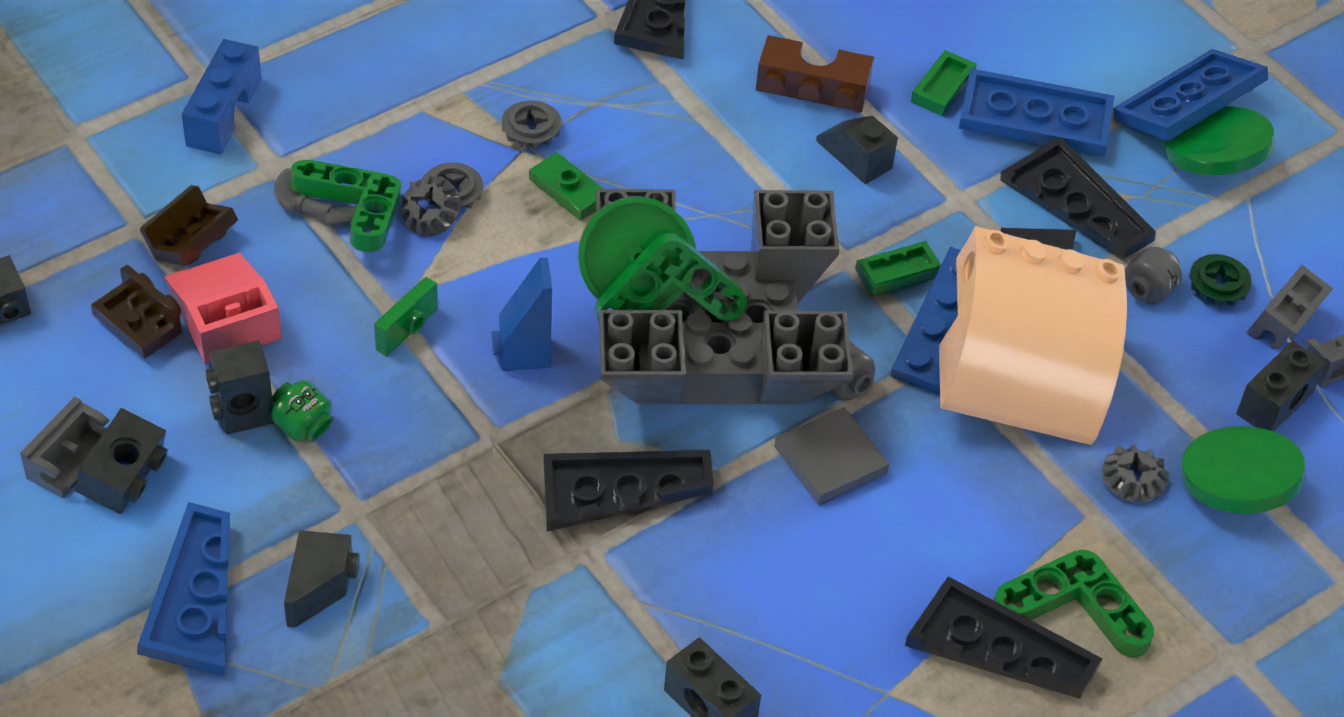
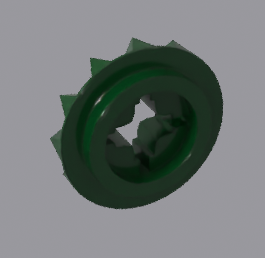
(1235, 278)

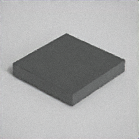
(831, 455)

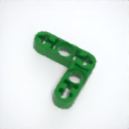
(325, 181)
(676, 271)
(1086, 590)

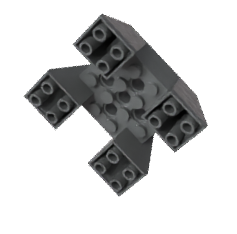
(764, 354)

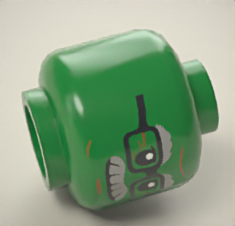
(301, 411)

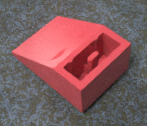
(225, 304)

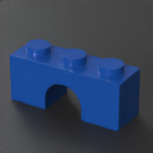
(228, 79)

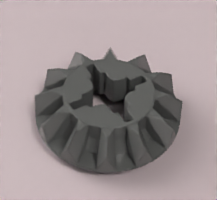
(544, 117)
(460, 176)
(435, 220)
(1122, 481)

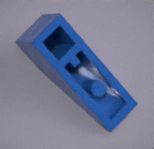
(527, 323)

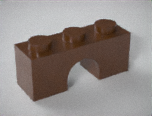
(838, 84)

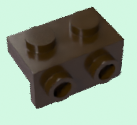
(186, 227)
(139, 313)

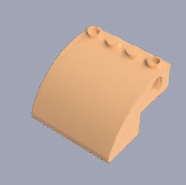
(1034, 336)

